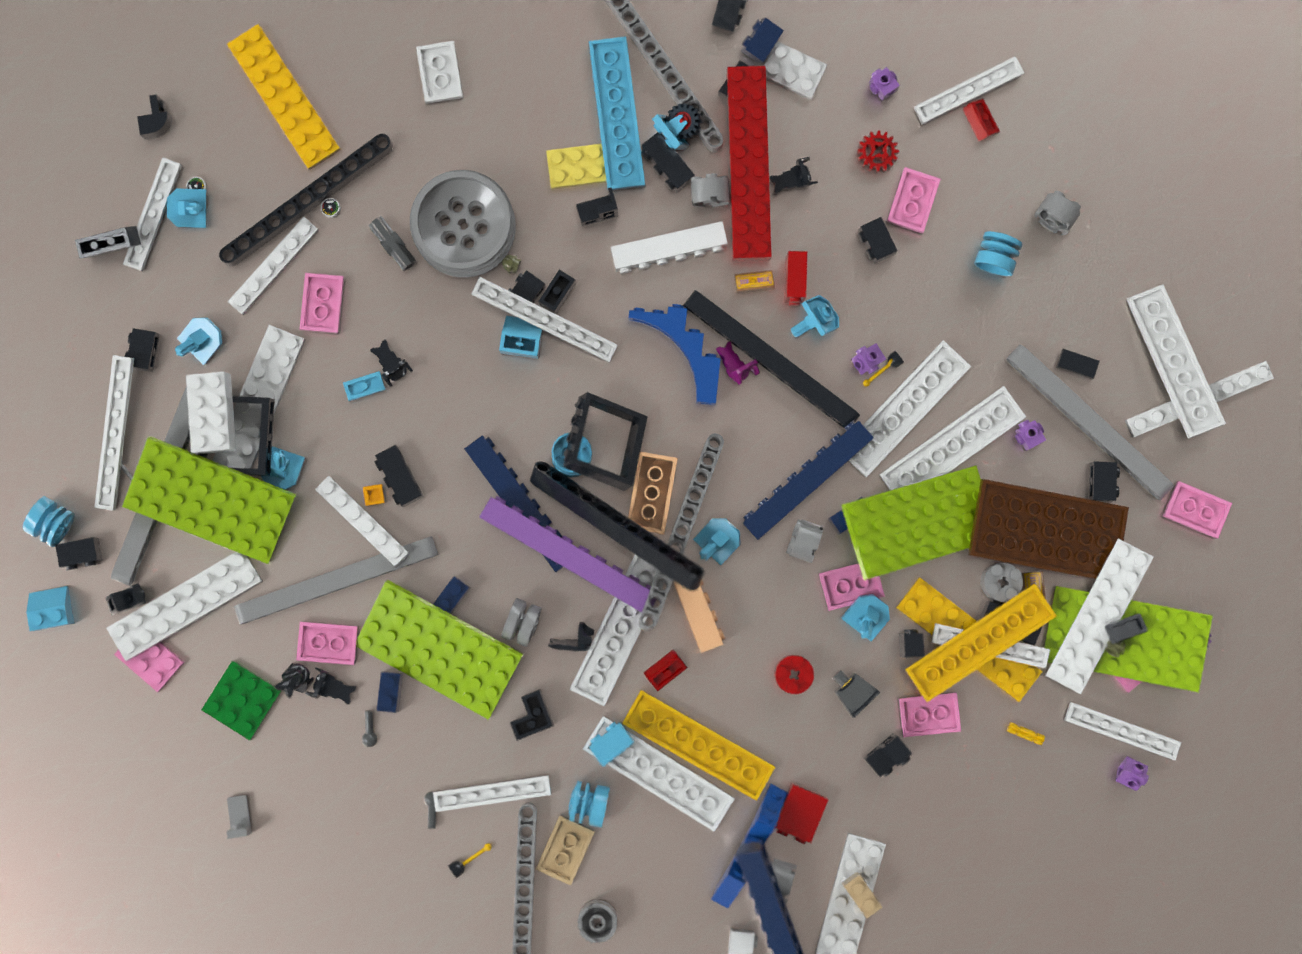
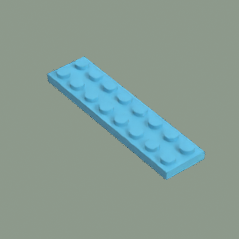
(616, 113)

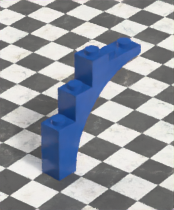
(673, 325)
(760, 829)

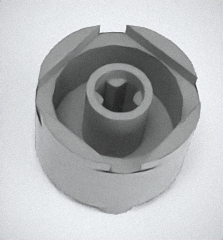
(710, 190)
(1058, 213)
(805, 540)
(1010, 575)
(784, 876)
(599, 932)

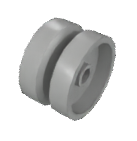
(521, 622)

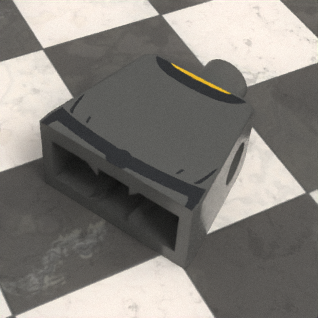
(854, 692)

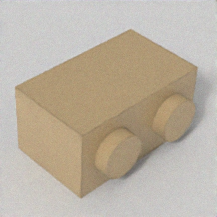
(861, 895)

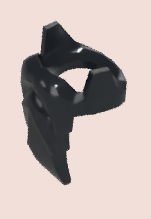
(797, 177)
(393, 367)
(581, 644)
(294, 677)
(327, 685)

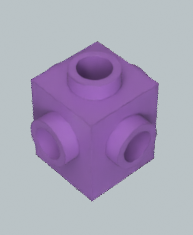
(883, 83)
(868, 359)
(1036, 431)
(1132, 773)

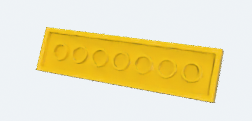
(283, 96)
(929, 607)
(980, 642)
(698, 745)

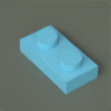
(364, 386)

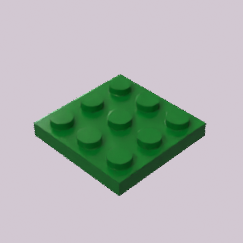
(241, 700)

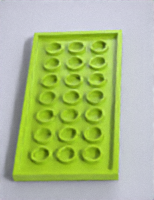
(208, 500)
(913, 522)
(438, 649)
(1165, 655)

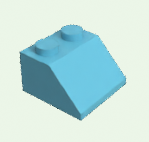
(49, 609)
(611, 743)

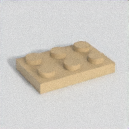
(565, 850)

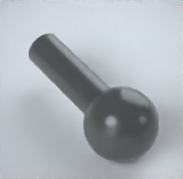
(369, 738)
(429, 801)

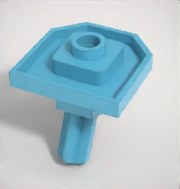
(187, 208)
(820, 316)
(200, 338)
(284, 468)
(718, 540)
(867, 615)

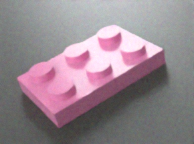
(913, 200)
(321, 303)
(1197, 509)
(846, 584)
(327, 643)
(154, 665)
(930, 717)

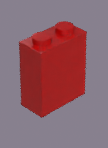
(795, 277)
(801, 814)

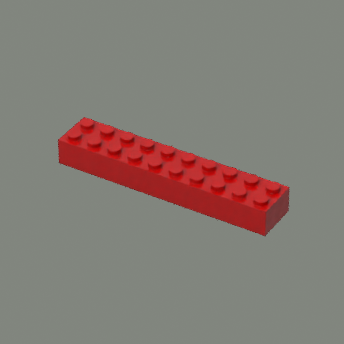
(748, 163)

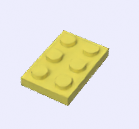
(576, 166)

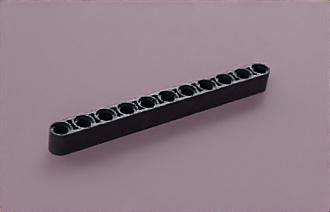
(296, 201)
(770, 359)
(617, 526)

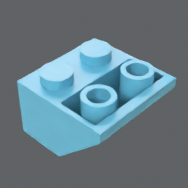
(520, 338)

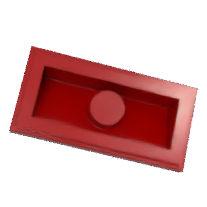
(981, 119)
(665, 670)

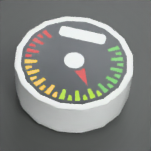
(196, 183)
(330, 208)

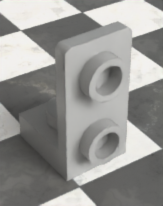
(238, 817)

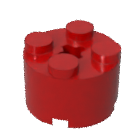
(792, 685)

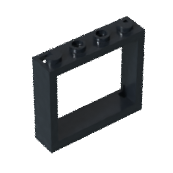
(266, 435)
(632, 452)

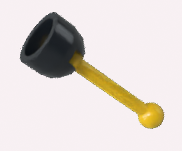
(894, 360)
(457, 867)

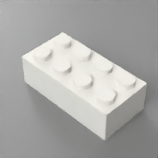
(211, 413)

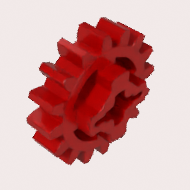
(883, 157)

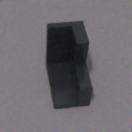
(598, 209)

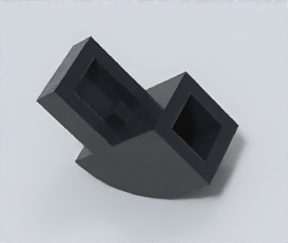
(158, 122)
(126, 599)

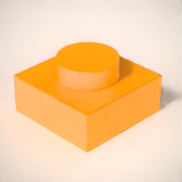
(374, 495)

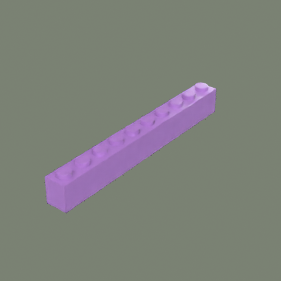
(564, 553)

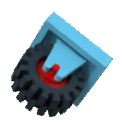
(678, 125)

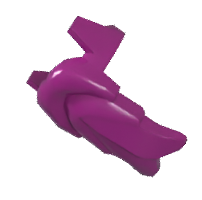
(735, 368)

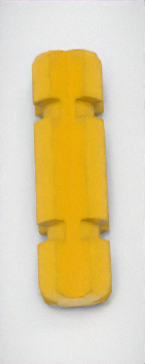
(1025, 733)

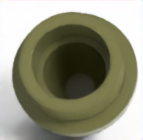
(511, 263)
(1116, 649)

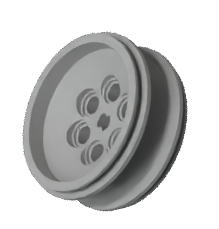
(438, 201)

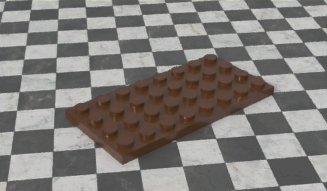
(1045, 529)

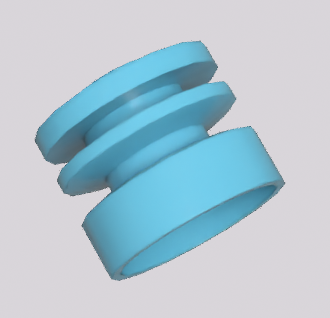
(997, 253)
(559, 448)
(48, 521)
(589, 804)

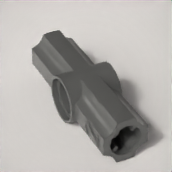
(392, 243)

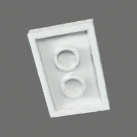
(794, 70)
(439, 72)

